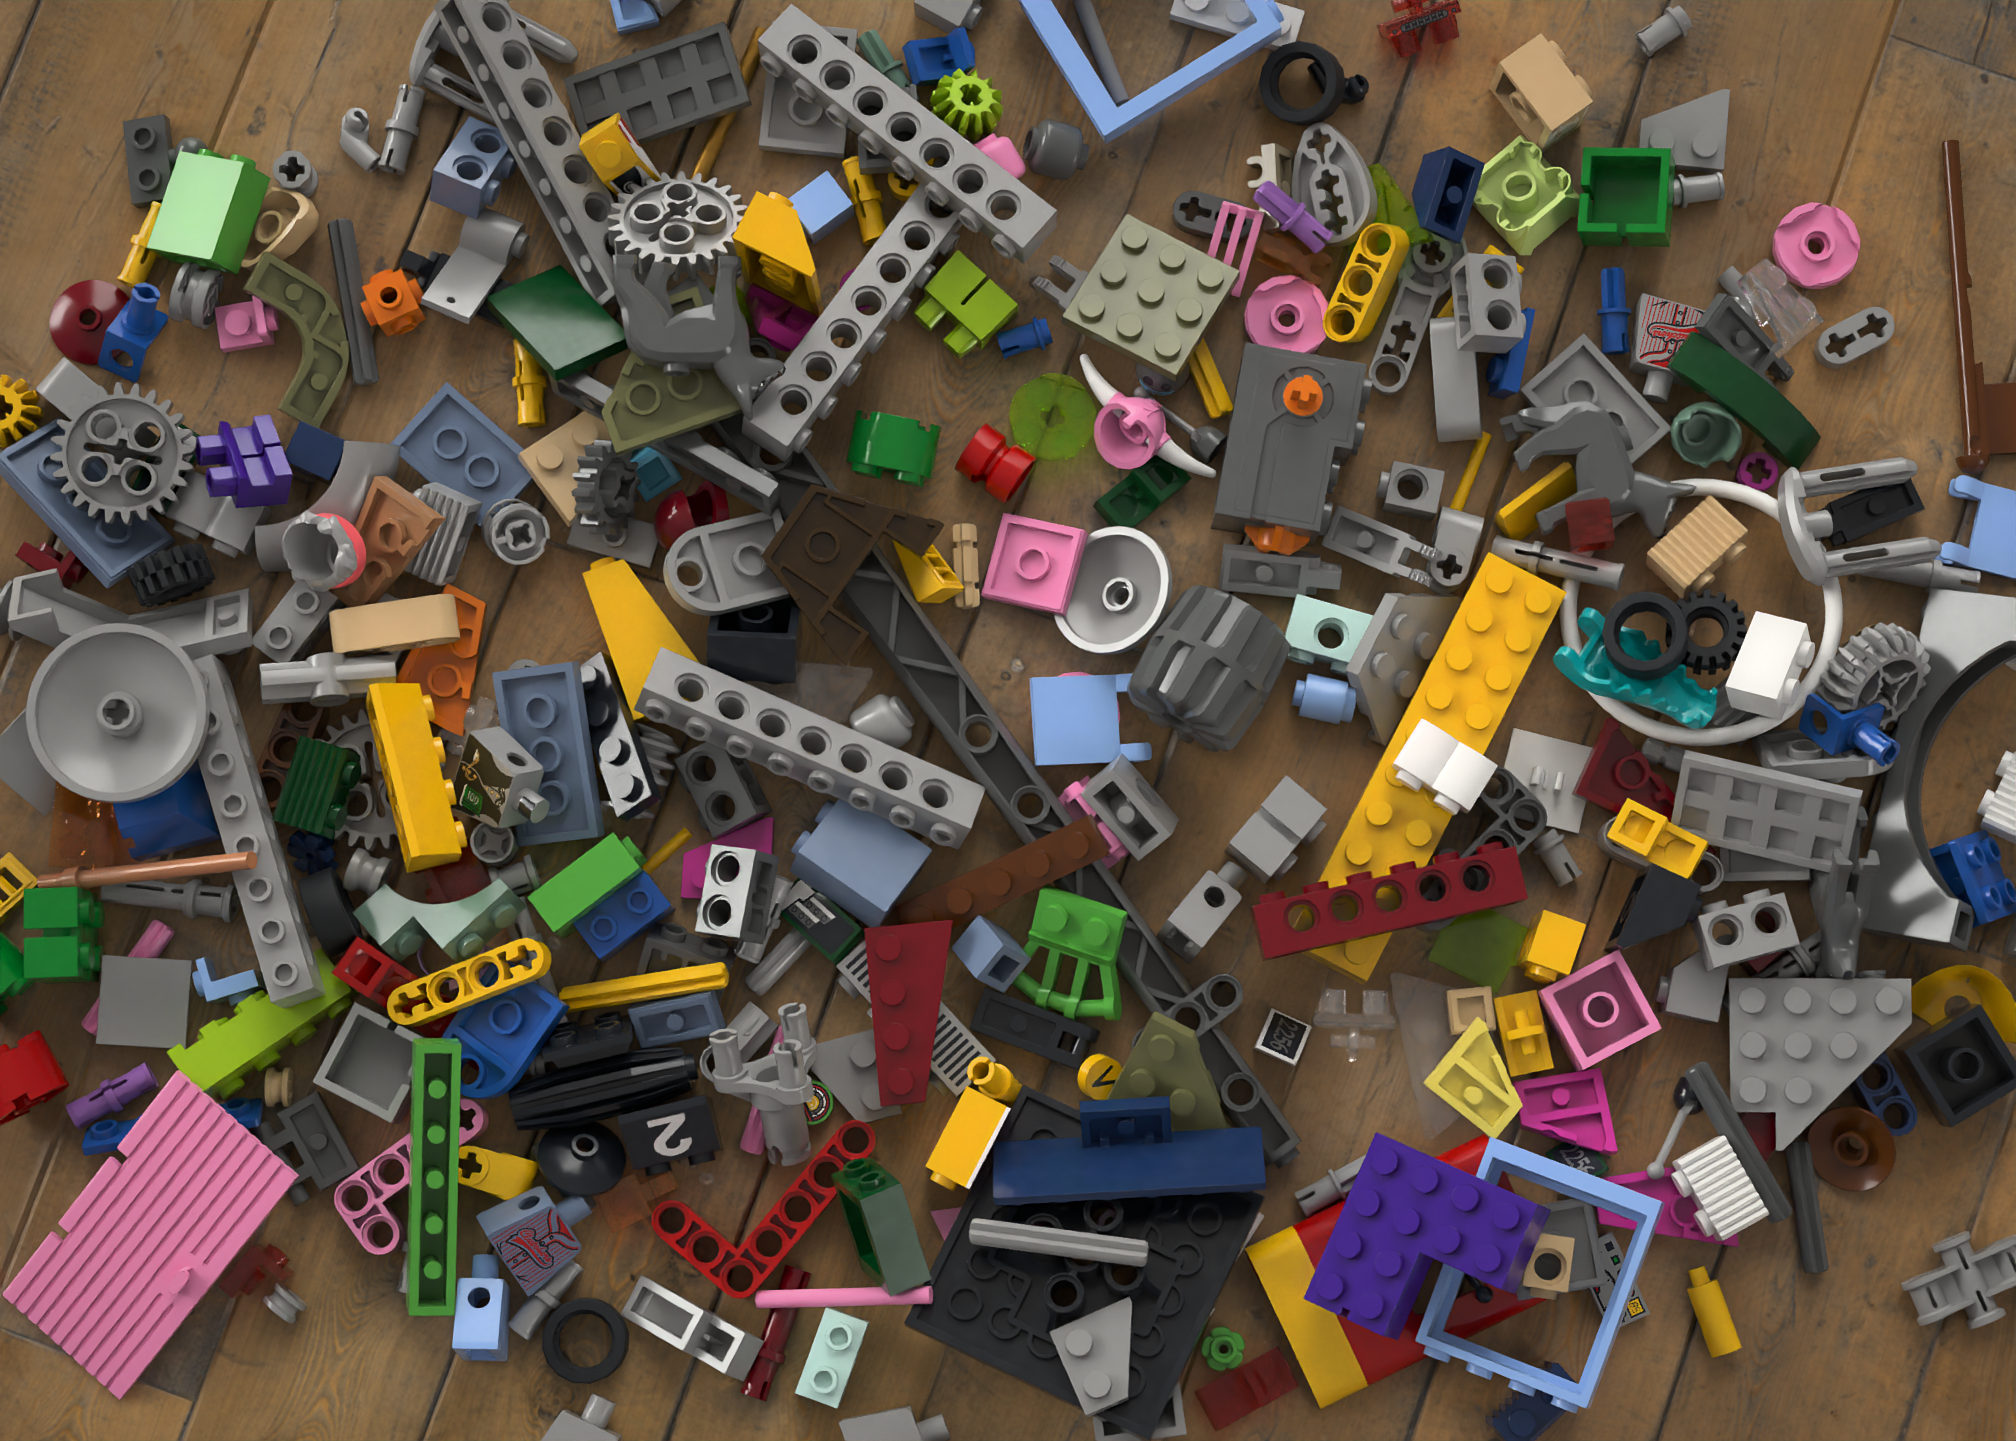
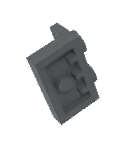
(673, 948)

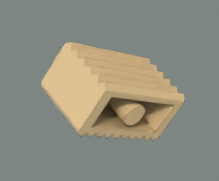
(1698, 548)

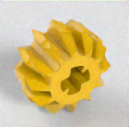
(23, 411)

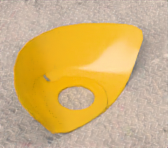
(1984, 988)

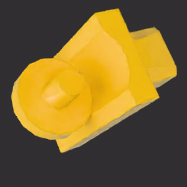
(1522, 1033)

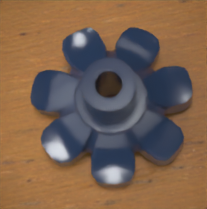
(312, 851)

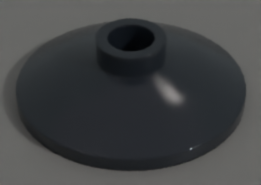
(578, 1171)

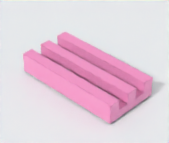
(1241, 213)

